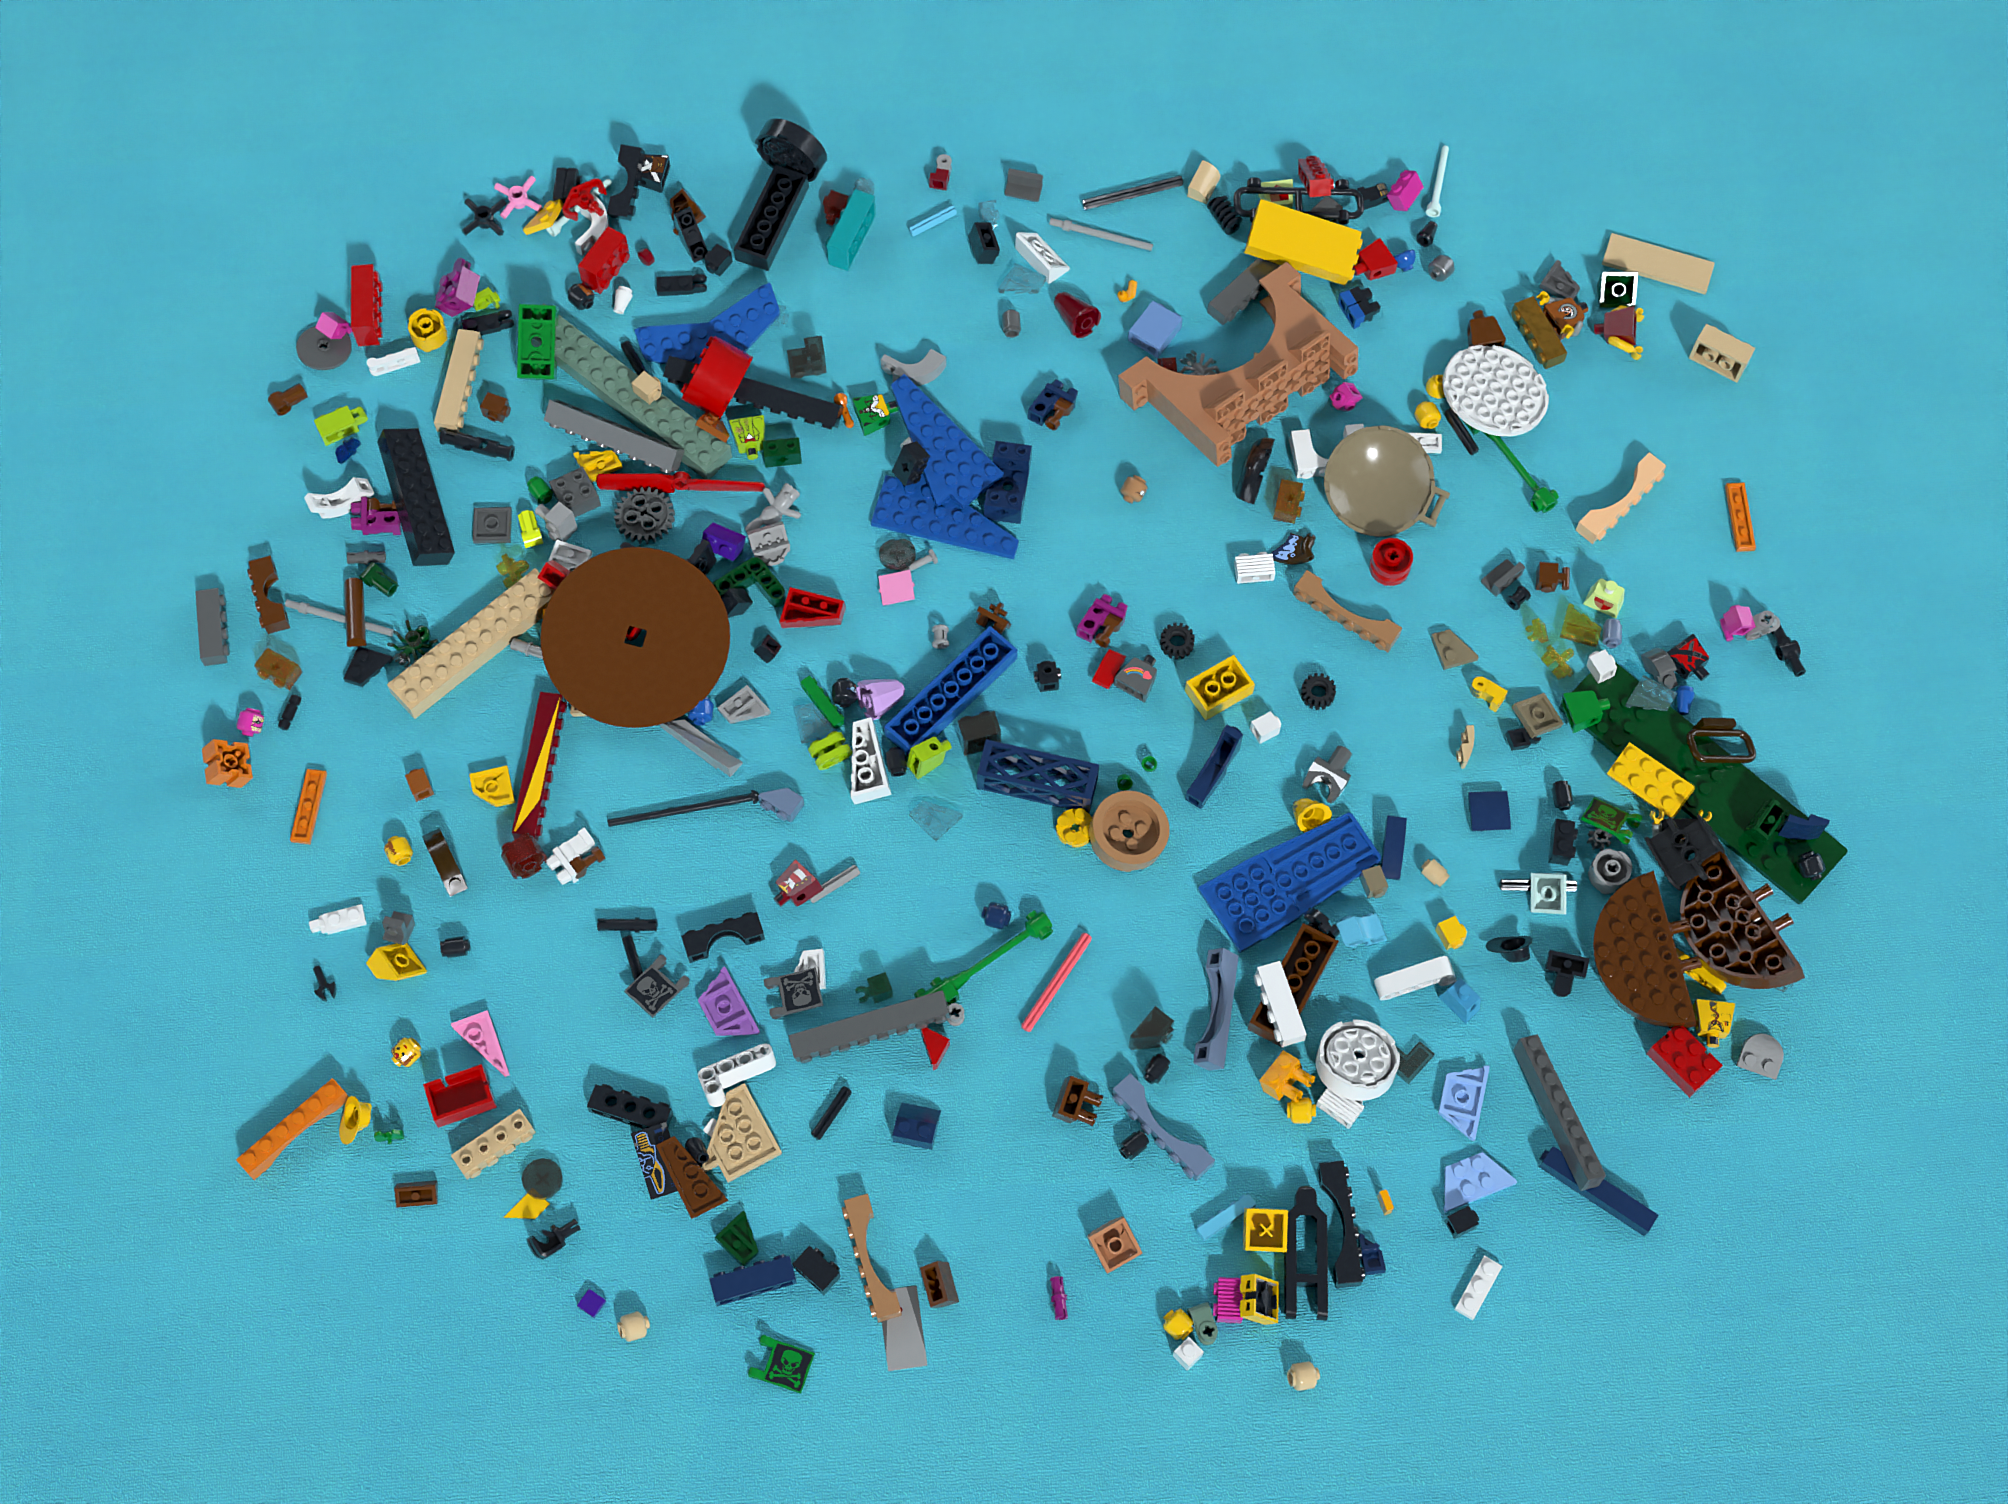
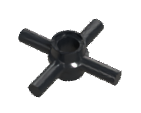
(487, 213)

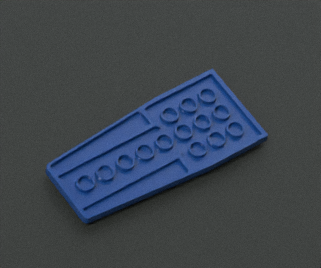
(1288, 879)

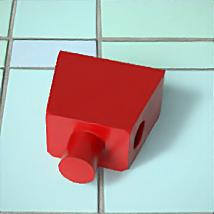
(1375, 261)

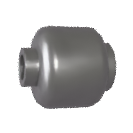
(1441, 268)

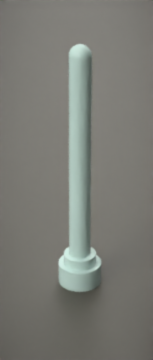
(1434, 207)
(557, 226)

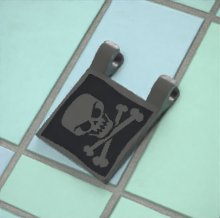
(653, 989)
(797, 990)

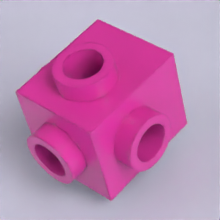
(1345, 397)

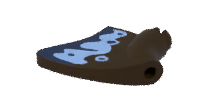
(1295, 550)

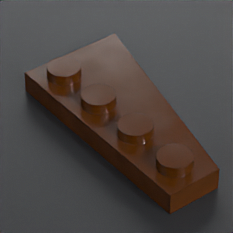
(692, 1183)

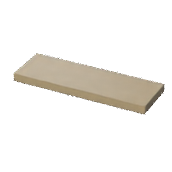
(1658, 263)

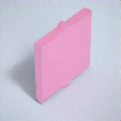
(896, 587)

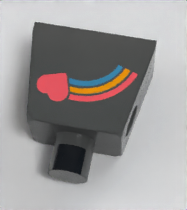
(1137, 677)

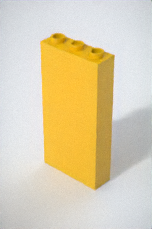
(1303, 242)

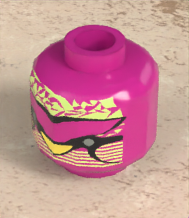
(250, 722)

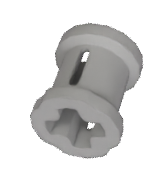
(940, 636)
(958, 1009)

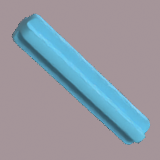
(932, 220)

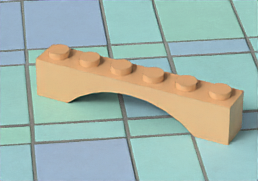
(1596, 522)

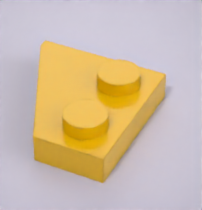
(598, 463)

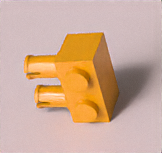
(1282, 1074)

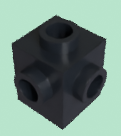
(1047, 676)

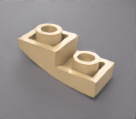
(1466, 747)

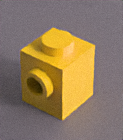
(1451, 933)

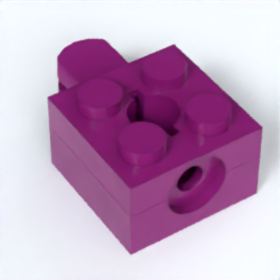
(457, 289)

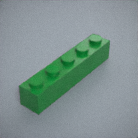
(822, 702)

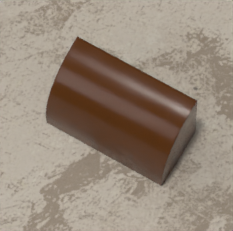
(939, 1284)

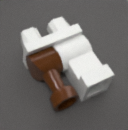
(569, 857)

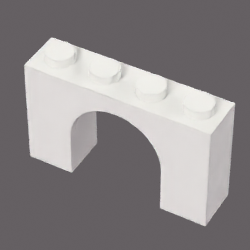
(1305, 459)

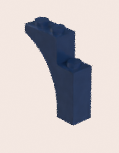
(1215, 767)

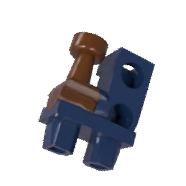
(1052, 398)

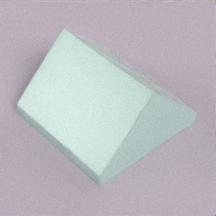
(1548, 893)

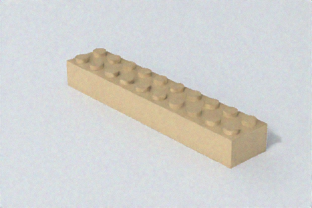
(471, 645)

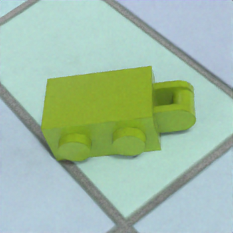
(340, 423)

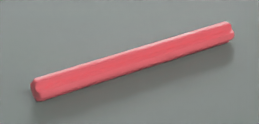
(1056, 982)

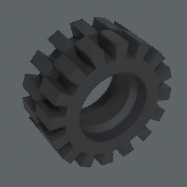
(1175, 630)
(1322, 682)

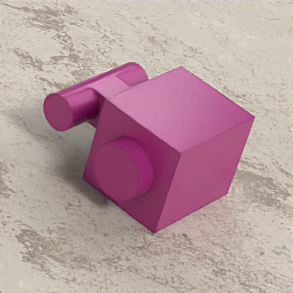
(333, 325)
(1737, 622)

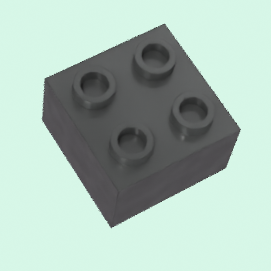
(575, 492)

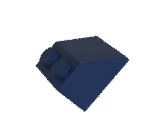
(916, 1126)

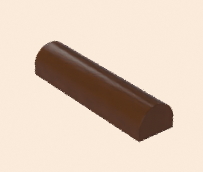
(354, 612)

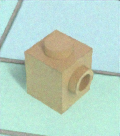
(647, 387)

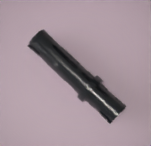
(627, 924)

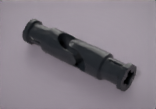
(470, 443)

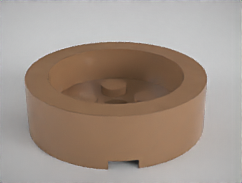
(1124, 812)

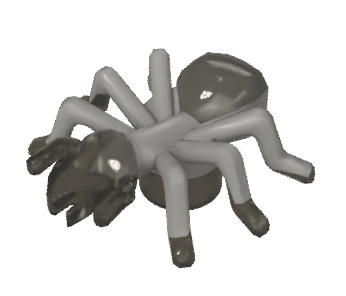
(1199, 369)

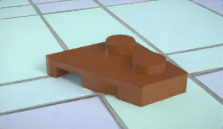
(712, 424)

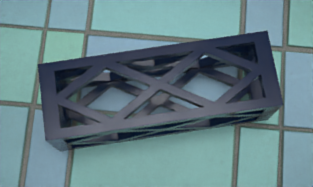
(1036, 790)

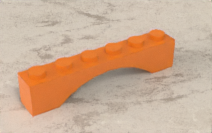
(267, 1149)

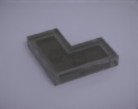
(1414, 1062)

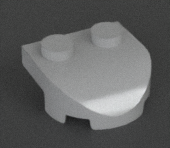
(769, 543)
(1761, 1055)

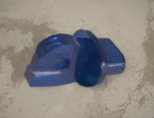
(346, 450)

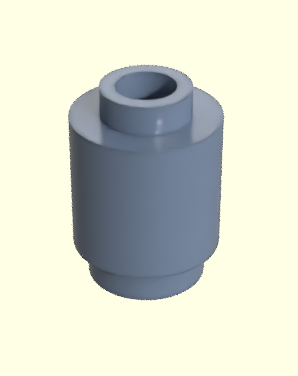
(1612, 633)

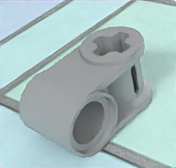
(1762, 625)

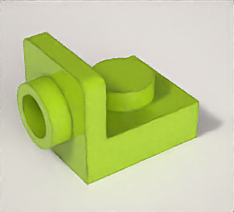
(485, 298)

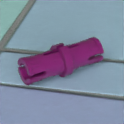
(1059, 1298)

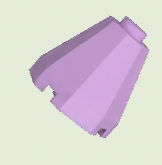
(879, 696)

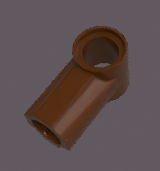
(283, 401)

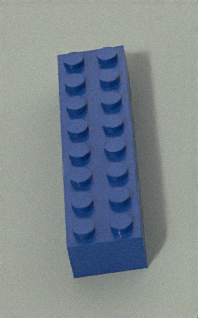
(951, 690)

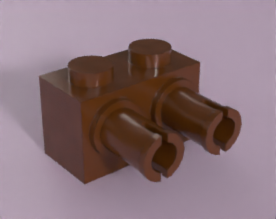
(1070, 1100)

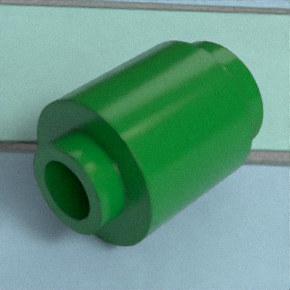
(540, 490)

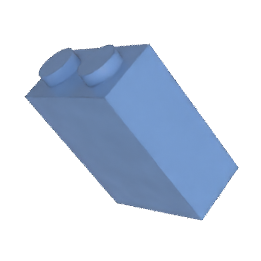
(1155, 329)

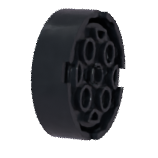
(791, 147)

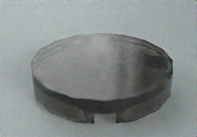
(897, 554)
(542, 1179)

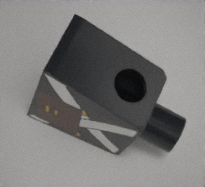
(655, 172)

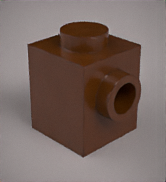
(495, 407)

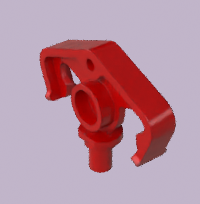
(581, 196)

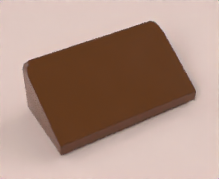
(416, 1193)

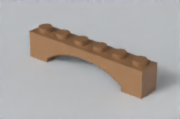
(1381, 633)
(884, 1302)

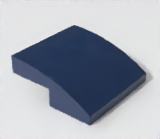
(1489, 810)
(1802, 829)

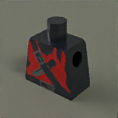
(1690, 658)

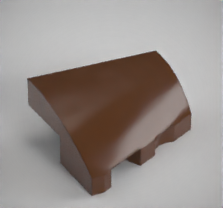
(682, 201)

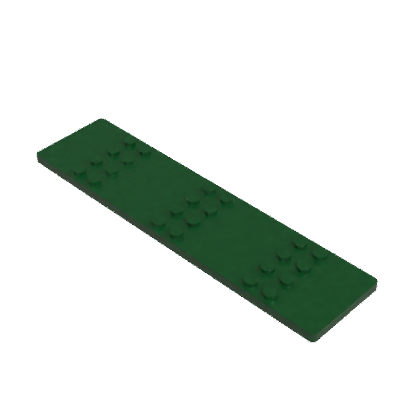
(1724, 789)

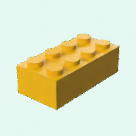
(1650, 781)

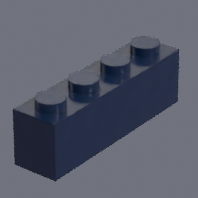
(752, 1280)

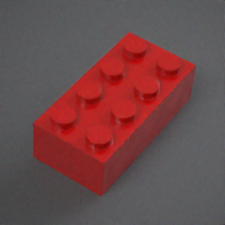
(366, 305)

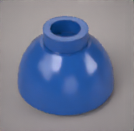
(1406, 260)

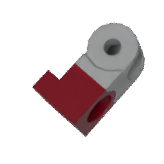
(941, 178)

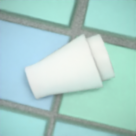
(622, 298)

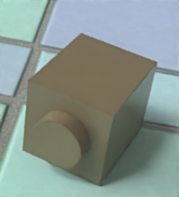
(1374, 882)

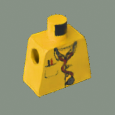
(1713, 1020)

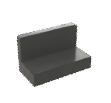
(1024, 185)
(1502, 576)

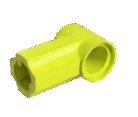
(530, 532)

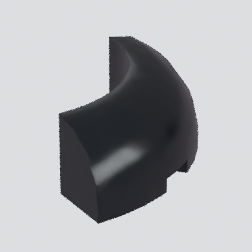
(1255, 463)

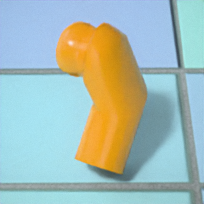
(1129, 294)

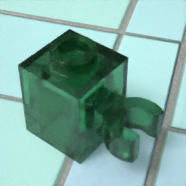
(878, 988)

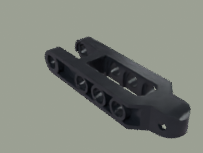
(1306, 1204)

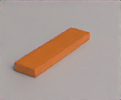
(1740, 517)
(308, 806)

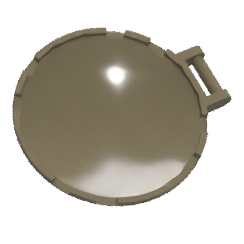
(1381, 482)

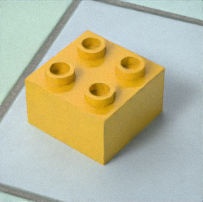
(1265, 1229)

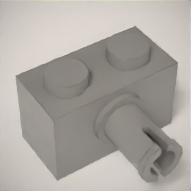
(559, 521)

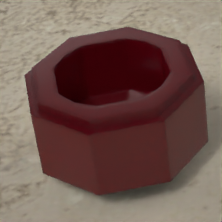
(646, 257)

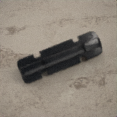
(289, 712)

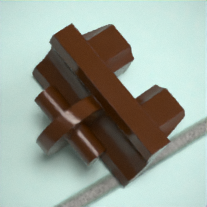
(984, 617)

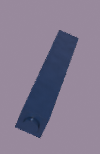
(1605, 1195)

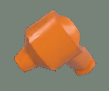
(841, 399)

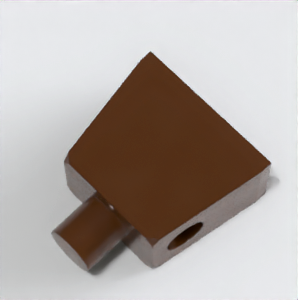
(1484, 331)

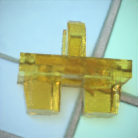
(514, 569)
(1563, 668)

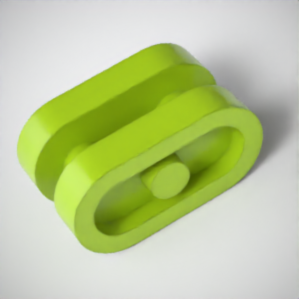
(830, 750)

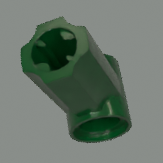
(375, 577)

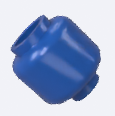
(702, 712)

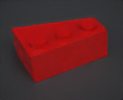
(811, 610)

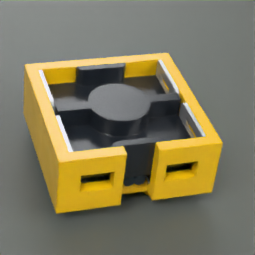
(1259, 1299)

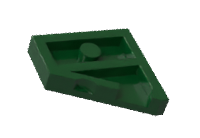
(738, 1240)

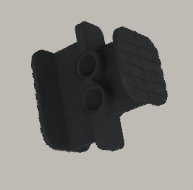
(1674, 856)

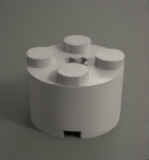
(1608, 861)

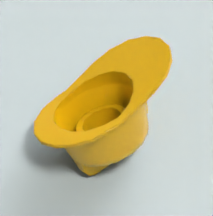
(355, 1118)

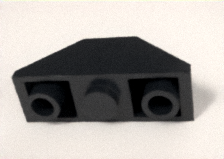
(690, 234)

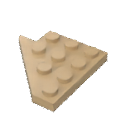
(740, 1137)

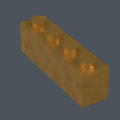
(1538, 332)

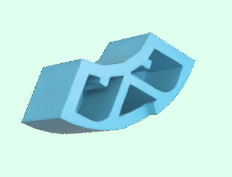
(1361, 930)

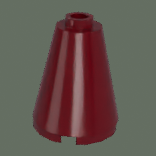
(1077, 314)

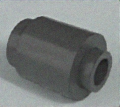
(1011, 323)

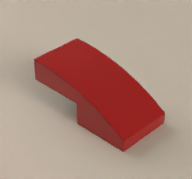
(1108, 669)

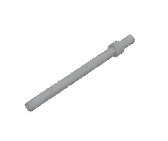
(1068, 225)
(305, 608)

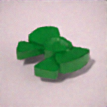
(395, 1134)

